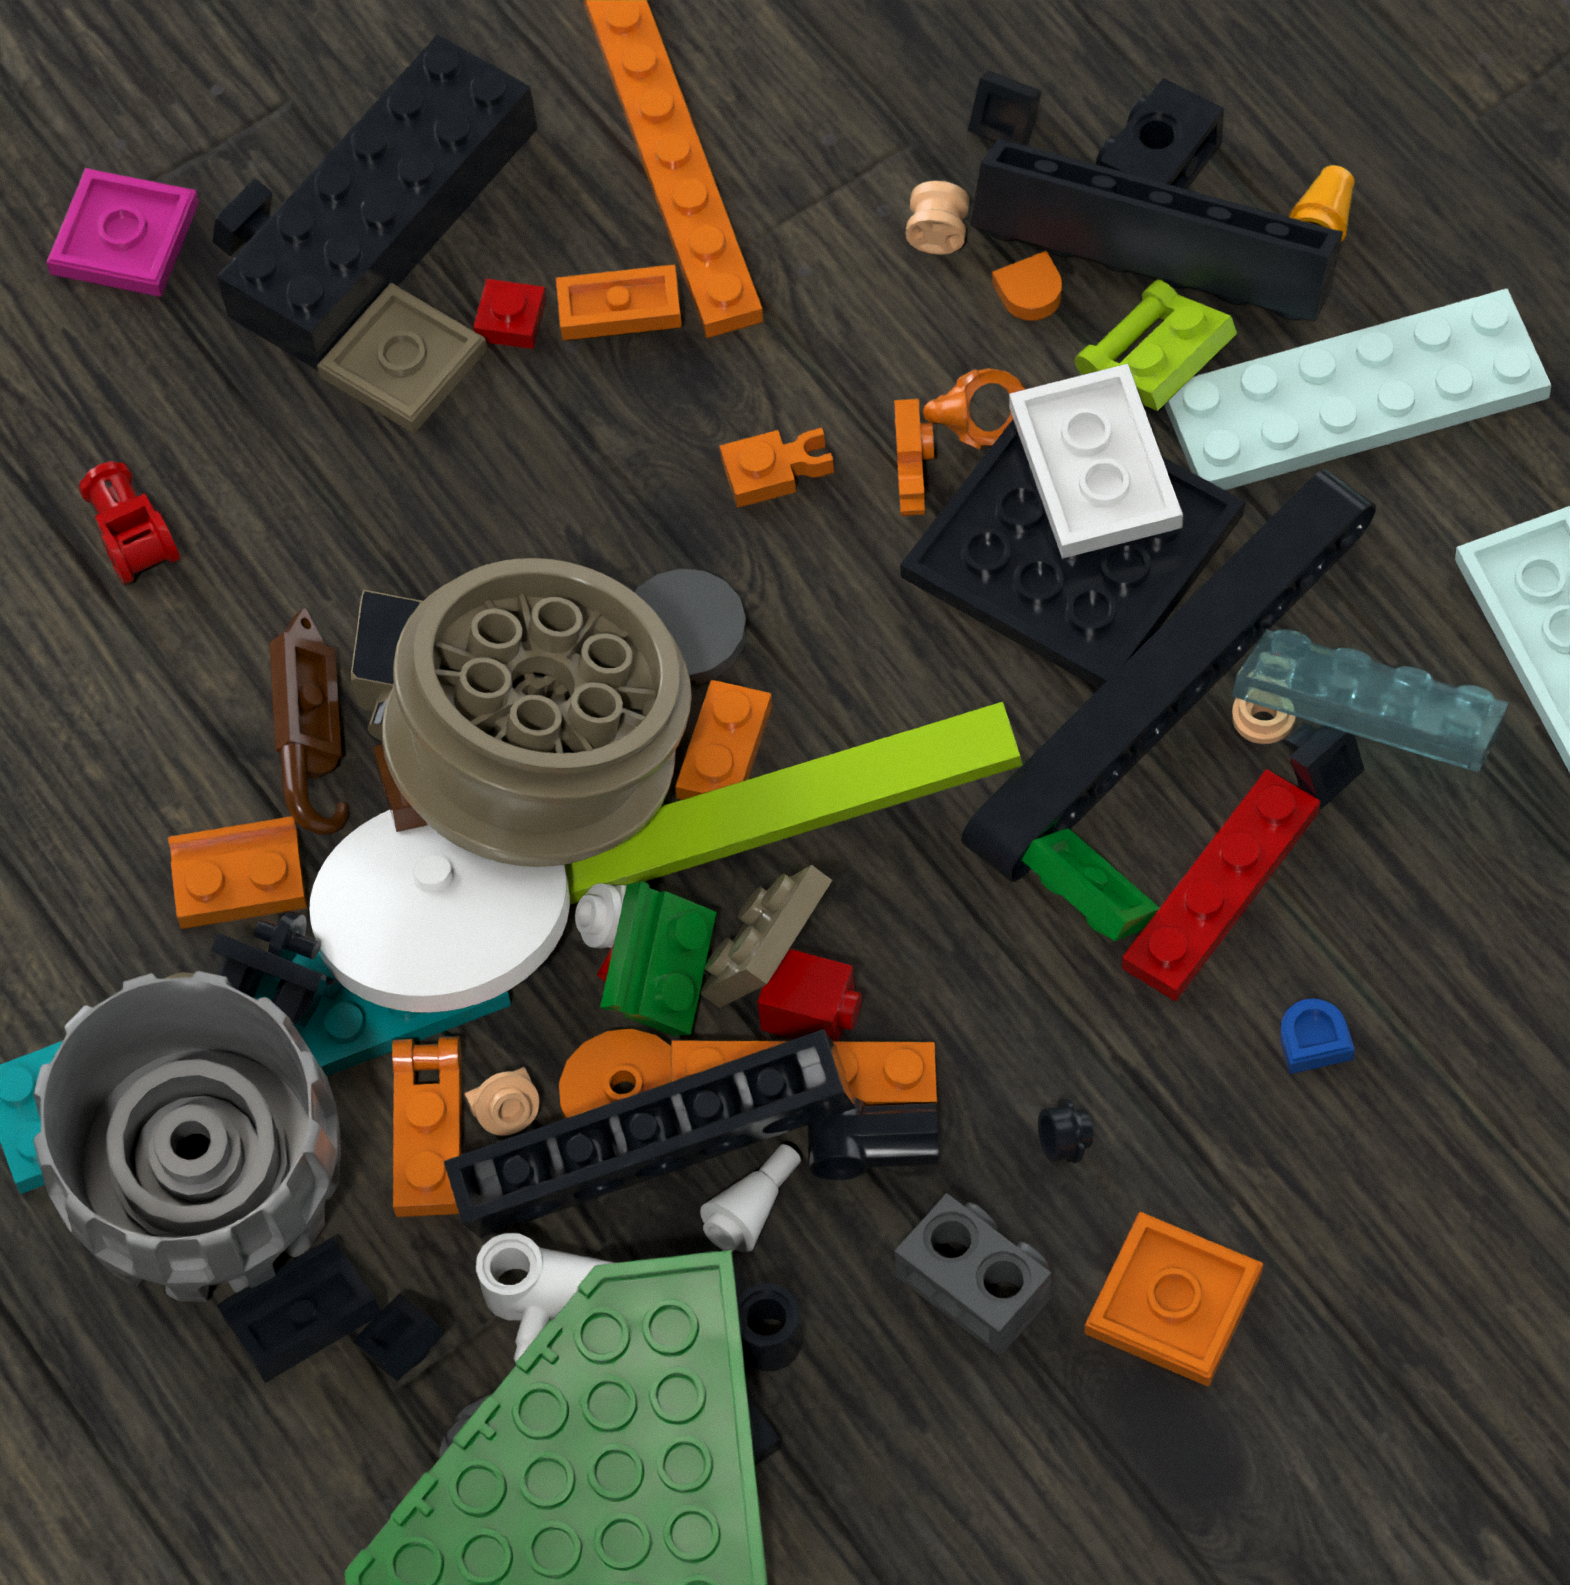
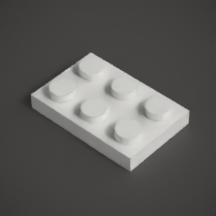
(1095, 461)

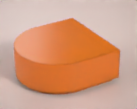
(1029, 287)

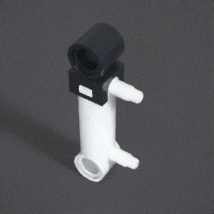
(555, 1279)

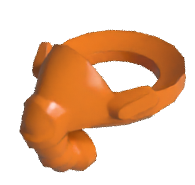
(953, 408)

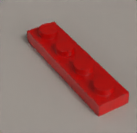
(1220, 885)

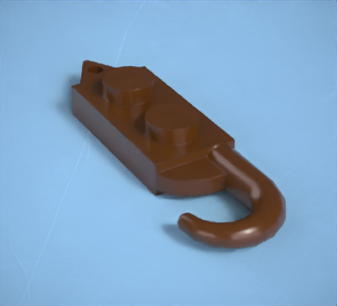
(306, 718)

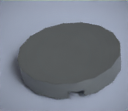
(702, 618)

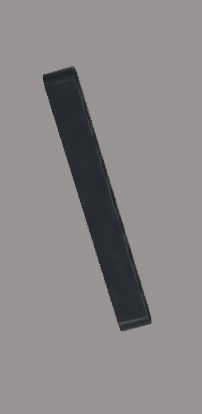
(1170, 673)

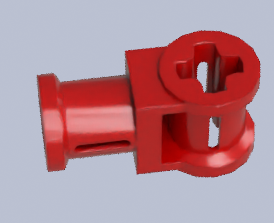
(128, 525)

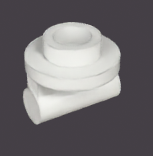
(599, 914)

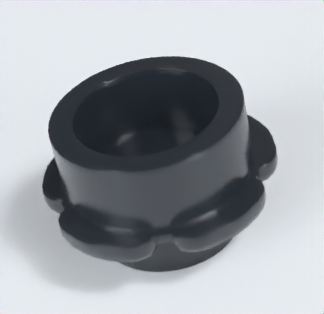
(1064, 1132)

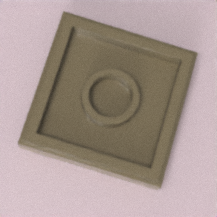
(402, 357)

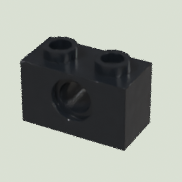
(1175, 123)

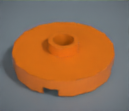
(613, 1059)

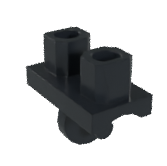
(298, 985)

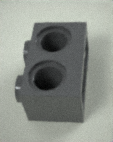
(961, 1283)

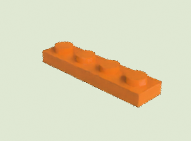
(874, 1070)

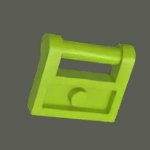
(1171, 352)

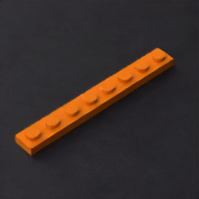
(675, 165)

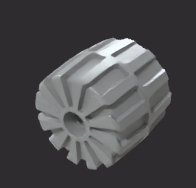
(174, 1065)

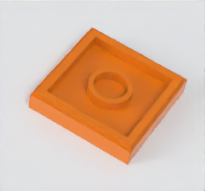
(1173, 1299)

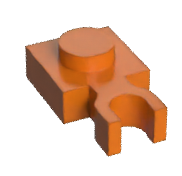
(913, 445)
(766, 469)

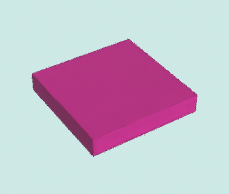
(123, 232)

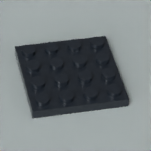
(1084, 612)

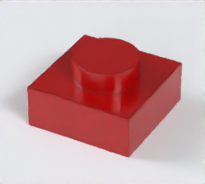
(510, 313)

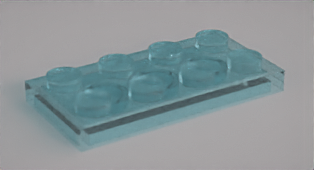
(1371, 699)

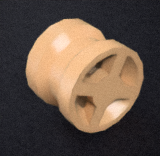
(937, 217)

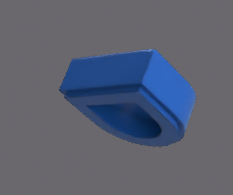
(1314, 1036)

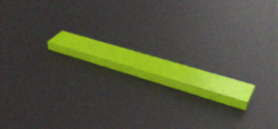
(806, 798)

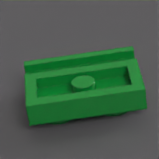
(658, 959)

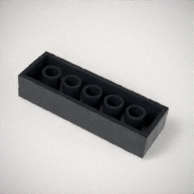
(378, 200)

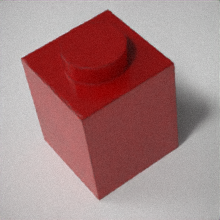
(809, 996)

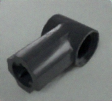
(872, 1137)

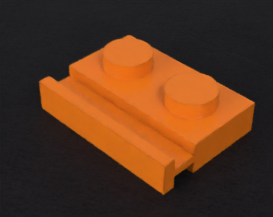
(237, 872)

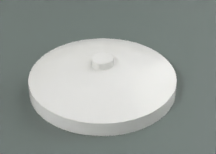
(430, 922)

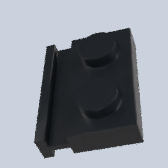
(299, 1310)

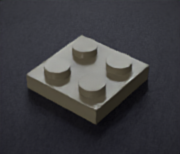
(769, 929)

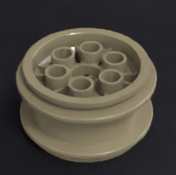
(471, 669)

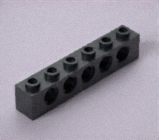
(650, 1134)

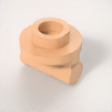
(504, 1102)

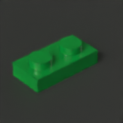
(1090, 884)

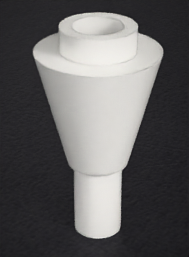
(739, 1213)

